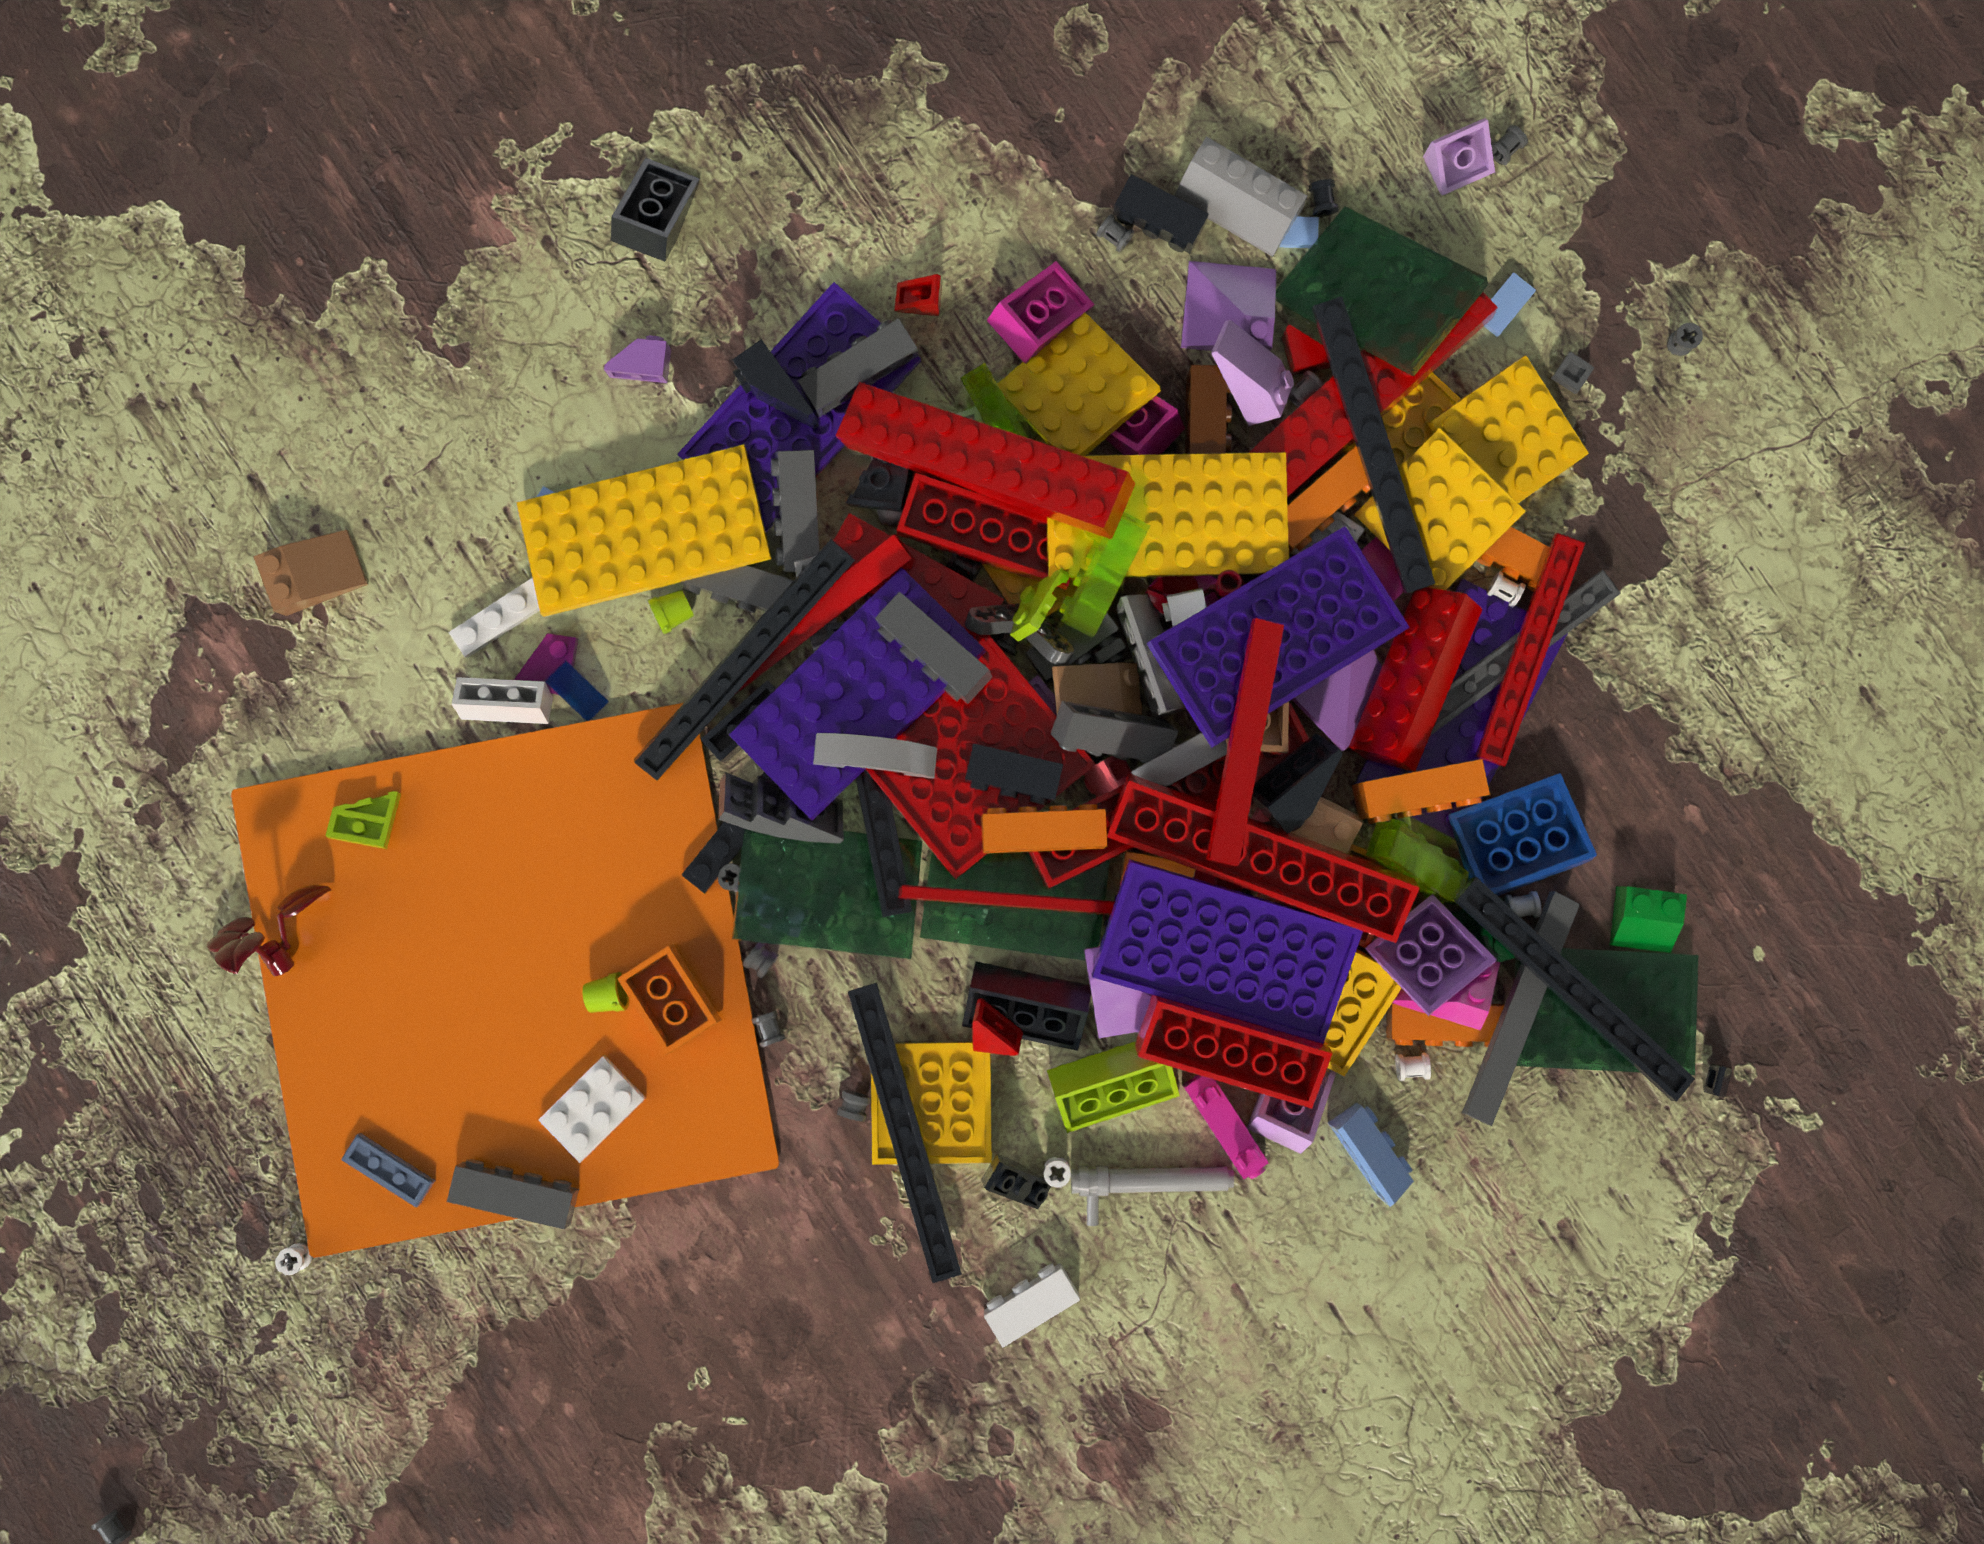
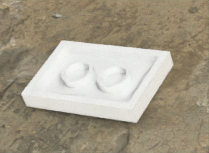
(592, 1108)

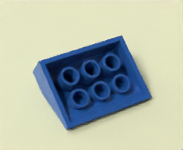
(1522, 836)

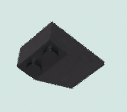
(653, 209)
(769, 383)
(1296, 784)

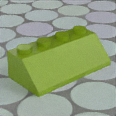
(1109, 1086)

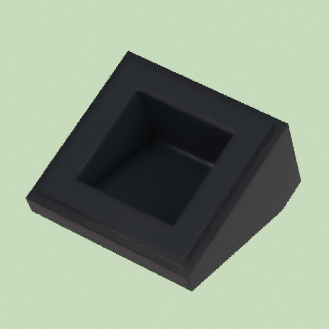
(1717, 1080)

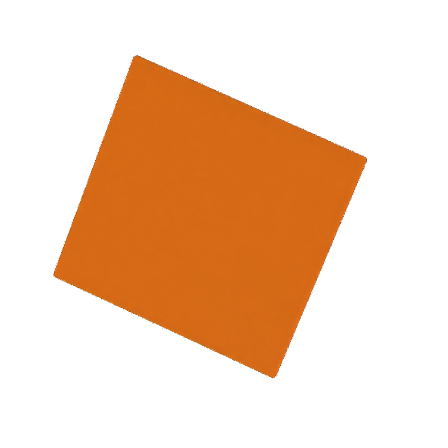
(452, 971)

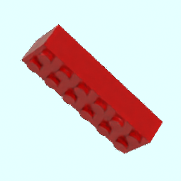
(976, 528)
(944, 585)
(1416, 678)
(1233, 1051)

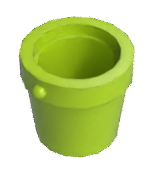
(670, 610)
(605, 995)

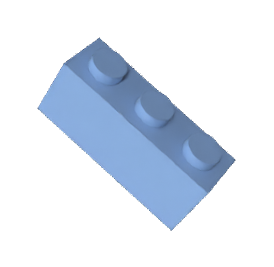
(1372, 1152)

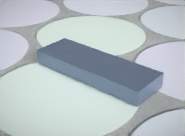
(388, 1170)

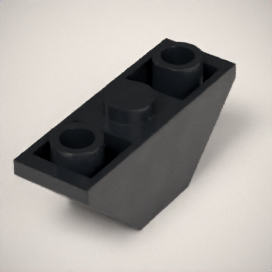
(1015, 1182)

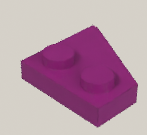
(548, 657)

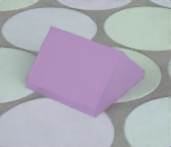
(1461, 157)

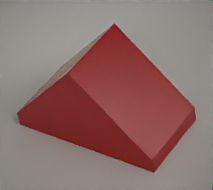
(919, 296)
(1303, 352)
(994, 1031)

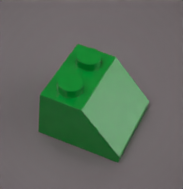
(1647, 918)

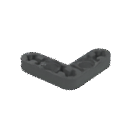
(998, 619)

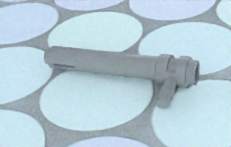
(1131, 1180)

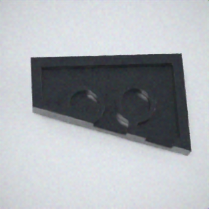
(882, 487)

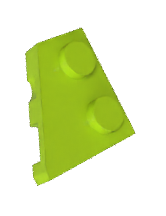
(1035, 604)
(365, 822)

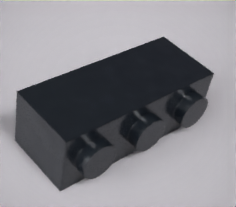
(1160, 214)
(718, 738)
(1013, 774)

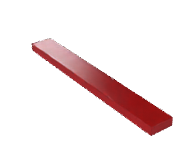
(843, 594)
(1530, 649)
(1245, 742)
(1005, 899)

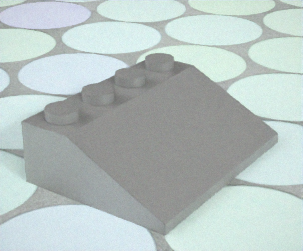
(1140, 625)

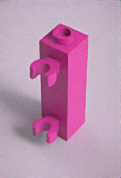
(1226, 1126)

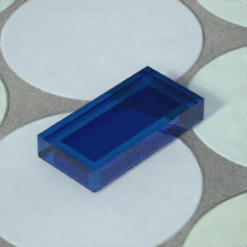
(576, 690)

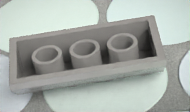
(1240, 196)

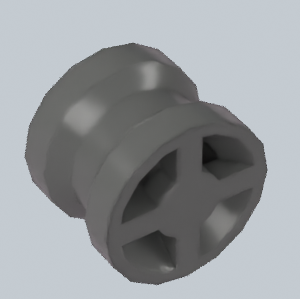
(760, 959)
(854, 1105)

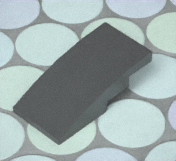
(768, 810)

